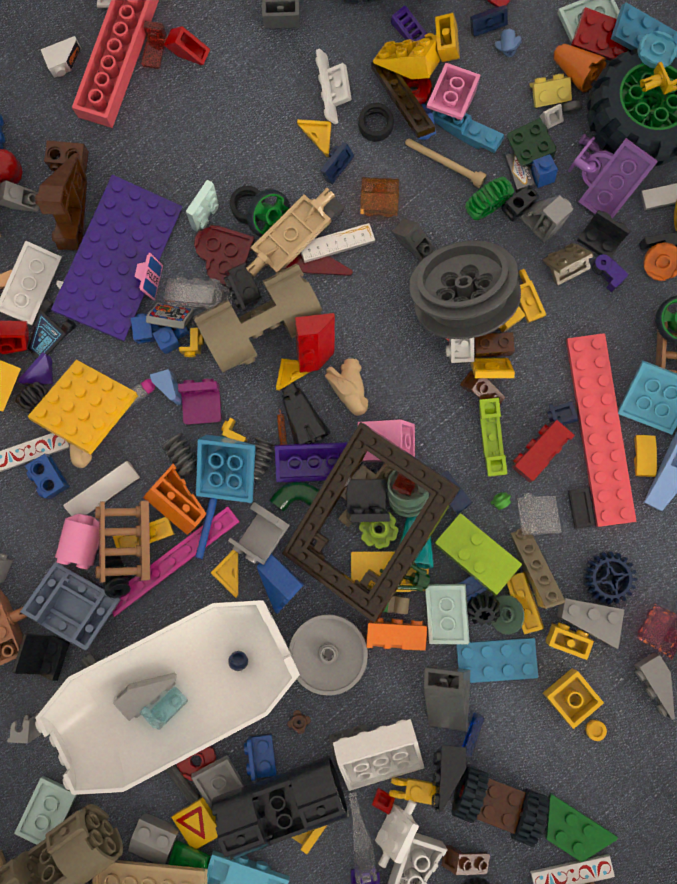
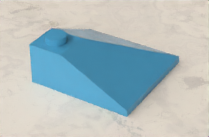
(225, 469)

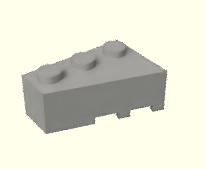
(596, 619)

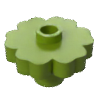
(382, 539)

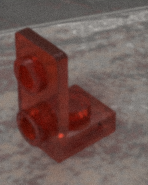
(154, 45)

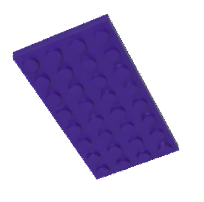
(102, 279)

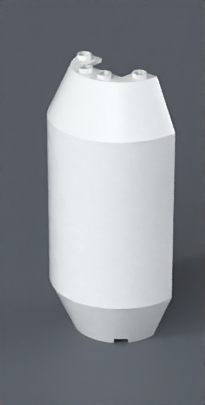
(114, 754)

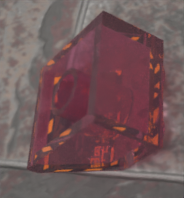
(660, 631)

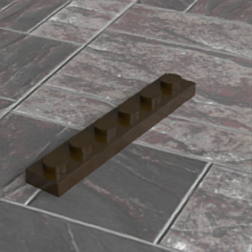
(405, 101)

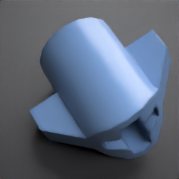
(508, 42)

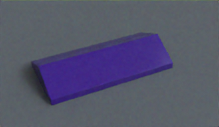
(306, 461)

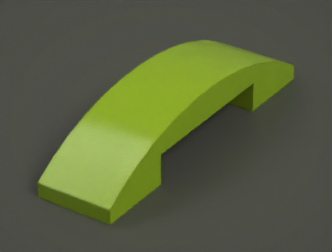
(492, 437)

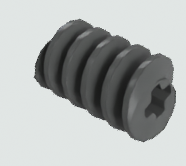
(261, 454)
(180, 455)

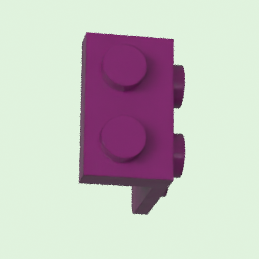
(200, 401)

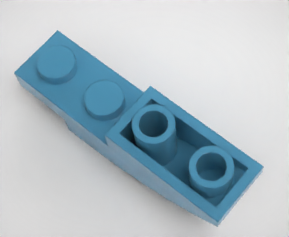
(470, 131)

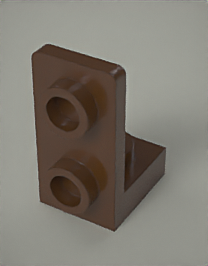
(481, 387)
(465, 863)

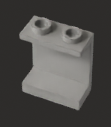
(260, 536)

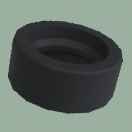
(374, 108)
(236, 195)

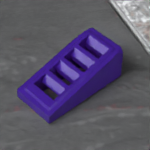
(398, 23)

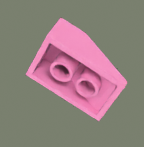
(454, 91)

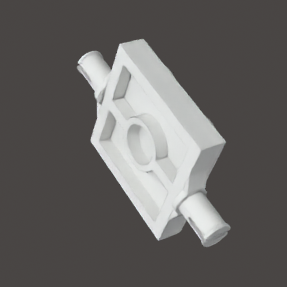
(397, 833)

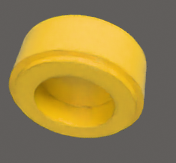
(595, 730)

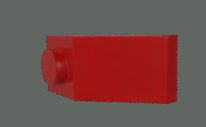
(186, 45)

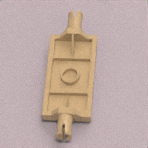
(291, 233)

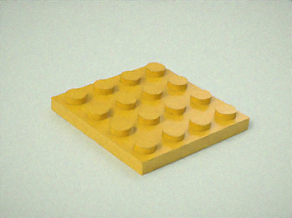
(83, 406)

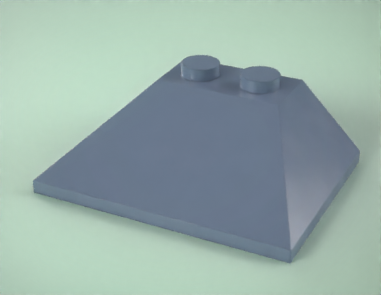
(70, 606)

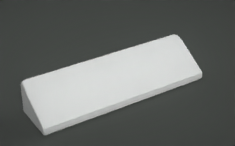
(102, 490)

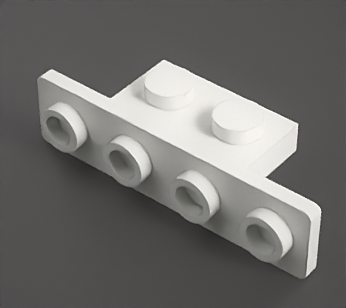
(334, 85)

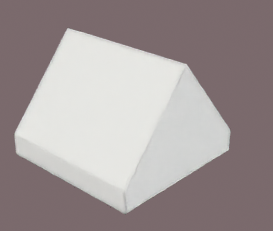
(552, 116)

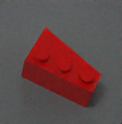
(541, 450)

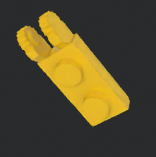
(530, 300)
(415, 790)

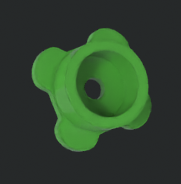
(501, 500)

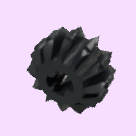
(31, 396)
(483, 609)

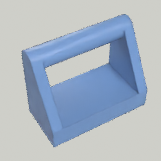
(168, 384)

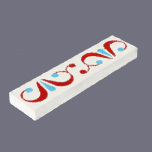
(31, 450)
(575, 872)

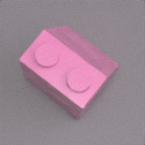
(397, 431)

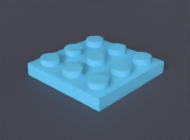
(652, 398)

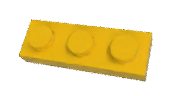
(157, 530)
(521, 590)

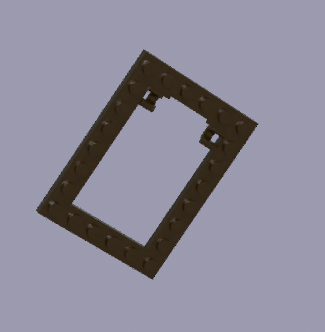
(309, 557)

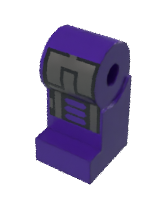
(609, 271)

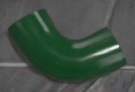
(294, 491)

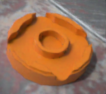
(661, 261)

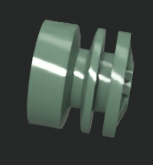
(403, 504)

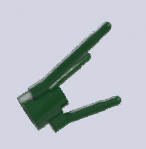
(419, 580)

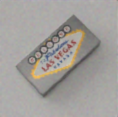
(520, 175)

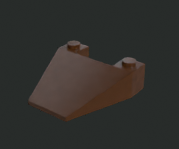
(65, 198)

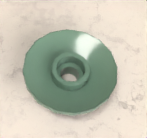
(505, 623)

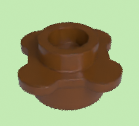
(300, 728)

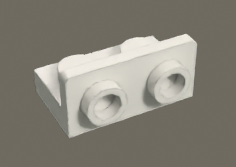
(460, 350)

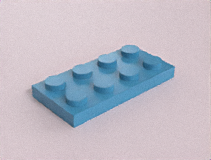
(634, 24)
(498, 659)

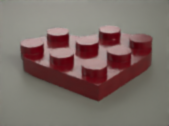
(222, 250)

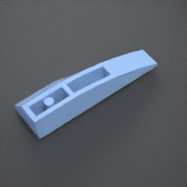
(665, 482)

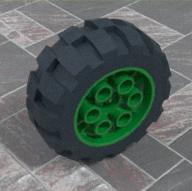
(620, 88)

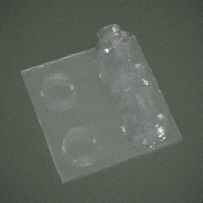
(538, 515)

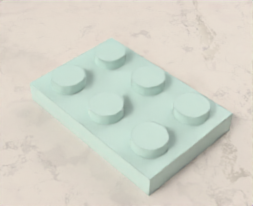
(571, 13)
(202, 206)
(447, 614)
(45, 810)

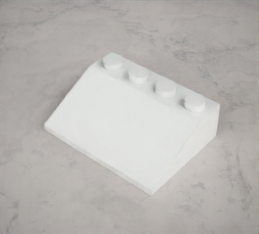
(378, 754)

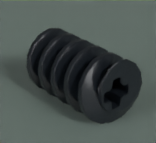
(115, 585)

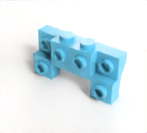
(241, 871)

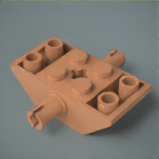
(9, 630)

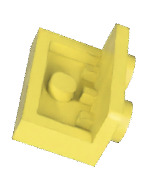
(551, 90)

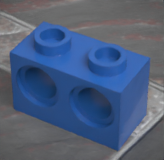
(50, 473)

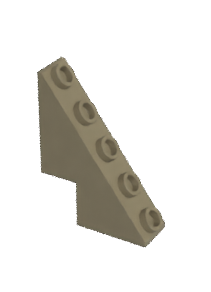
(537, 571)

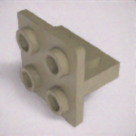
(568, 262)

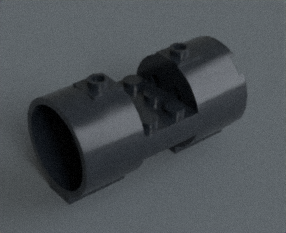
(279, 808)

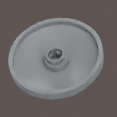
(329, 654)

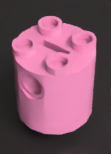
(78, 541)

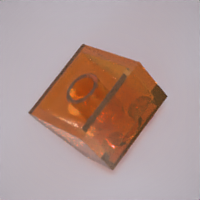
(379, 196)

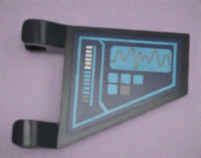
(46, 332)

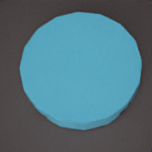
(657, 48)

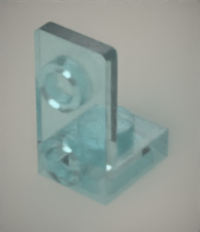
(164, 709)

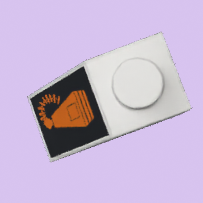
(61, 56)

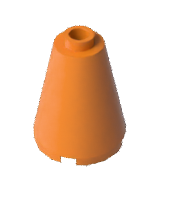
(579, 65)

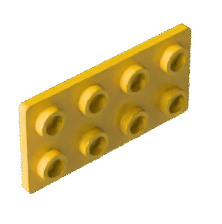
(363, 561)

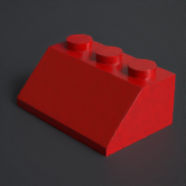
(314, 340)

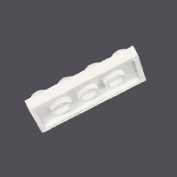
(29, 282)

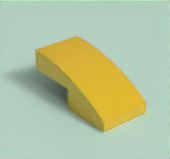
(646, 455)

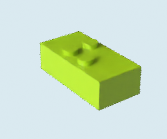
(478, 554)

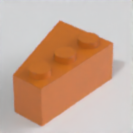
(175, 501)
(396, 634)

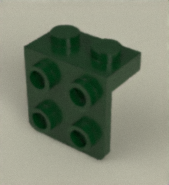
(531, 142)

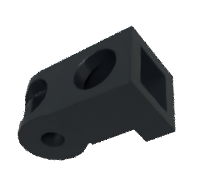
(520, 202)

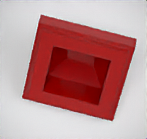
(383, 801)

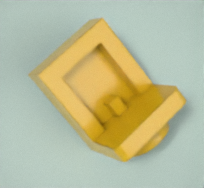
(196, 341)
(227, 431)

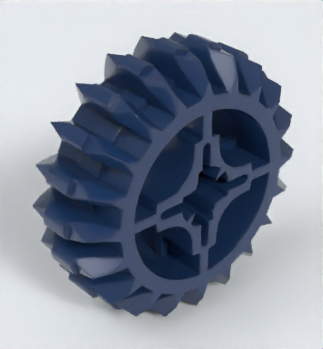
(612, 585)

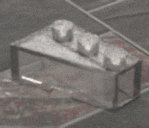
(196, 293)

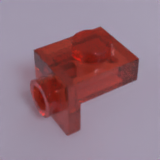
(403, 484)

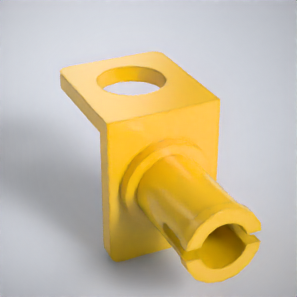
(660, 79)

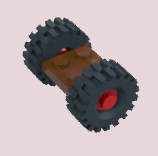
(501, 806)

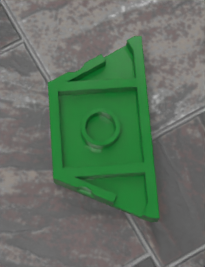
(575, 831)

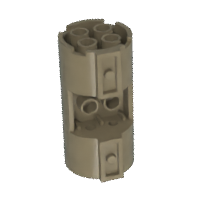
(229, 335)
(69, 853)

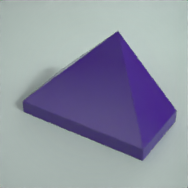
(39, 371)

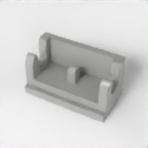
(26, 733)

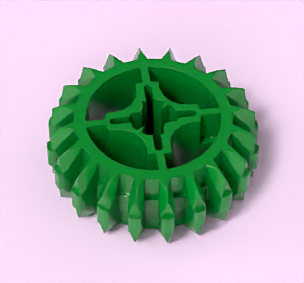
(489, 198)

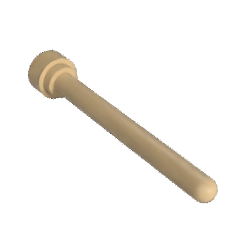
(477, 178)

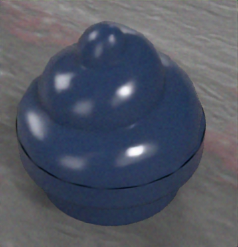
(238, 661)

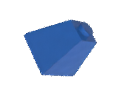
(279, 582)

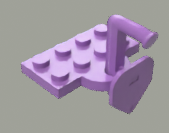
(610, 175)

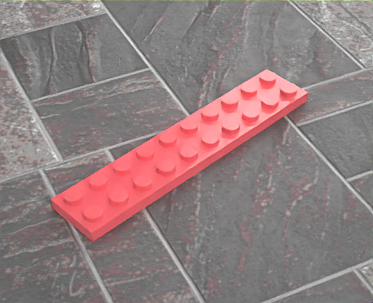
(600, 430)

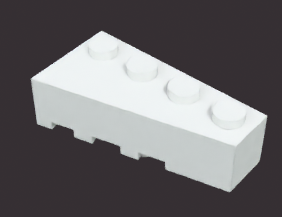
(418, 861)

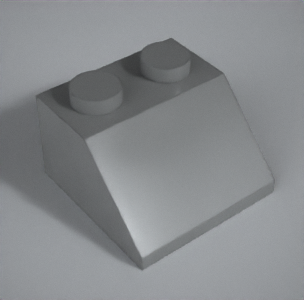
(153, 839)

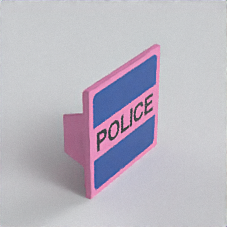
(149, 274)

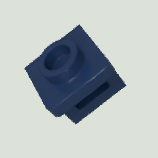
(563, 413)

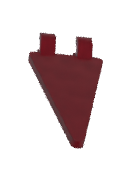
(321, 266)

